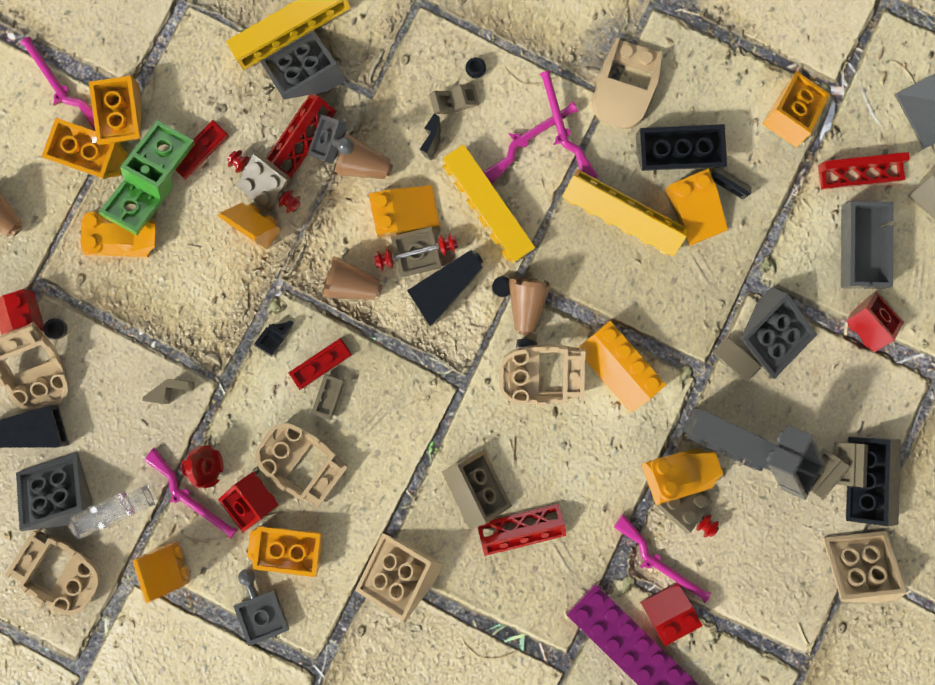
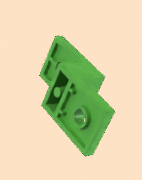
(146, 177)

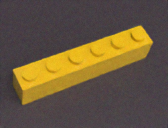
(282, 29)
(488, 204)
(625, 213)

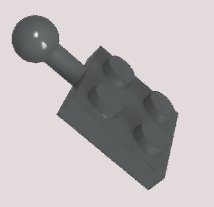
(329, 140)
(261, 614)

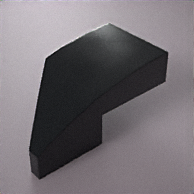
(433, 140)
(273, 337)

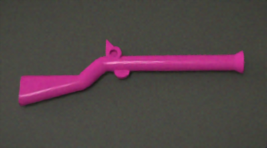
(61, 91)
(563, 133)
(496, 170)
(156, 461)
(627, 528)

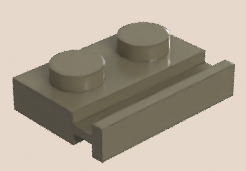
(856, 457)
(830, 474)

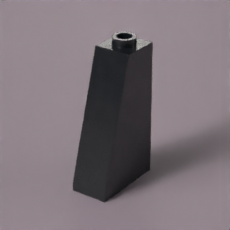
(444, 286)
(34, 429)

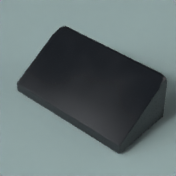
(731, 183)

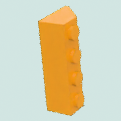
(621, 367)

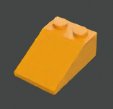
(116, 109)
(796, 109)
(697, 206)
(403, 210)
(251, 223)
(161, 571)

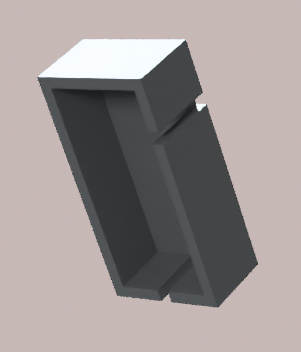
(866, 246)
(726, 437)
(795, 462)

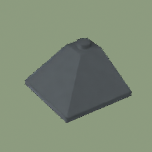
(303, 68)
(919, 108)
(776, 331)
(52, 493)

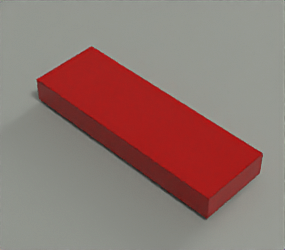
(204, 145)
(320, 364)

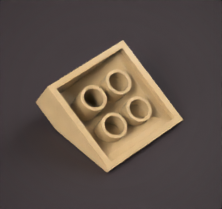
(864, 567)
(398, 576)

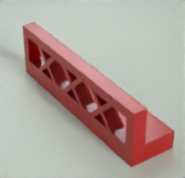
(294, 131)
(863, 163)
(522, 536)

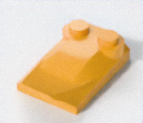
(78, 149)
(106, 238)
(682, 474)
(285, 550)

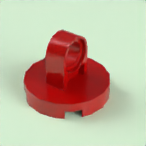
(203, 466)

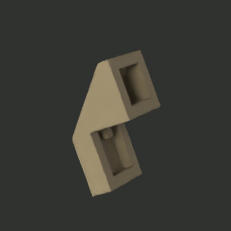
(455, 100)
(162, 392)

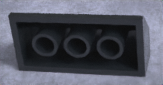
(681, 147)
(880, 499)

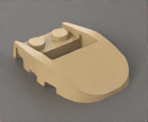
(620, 102)
(521, 375)
(38, 385)
(282, 451)
(73, 588)

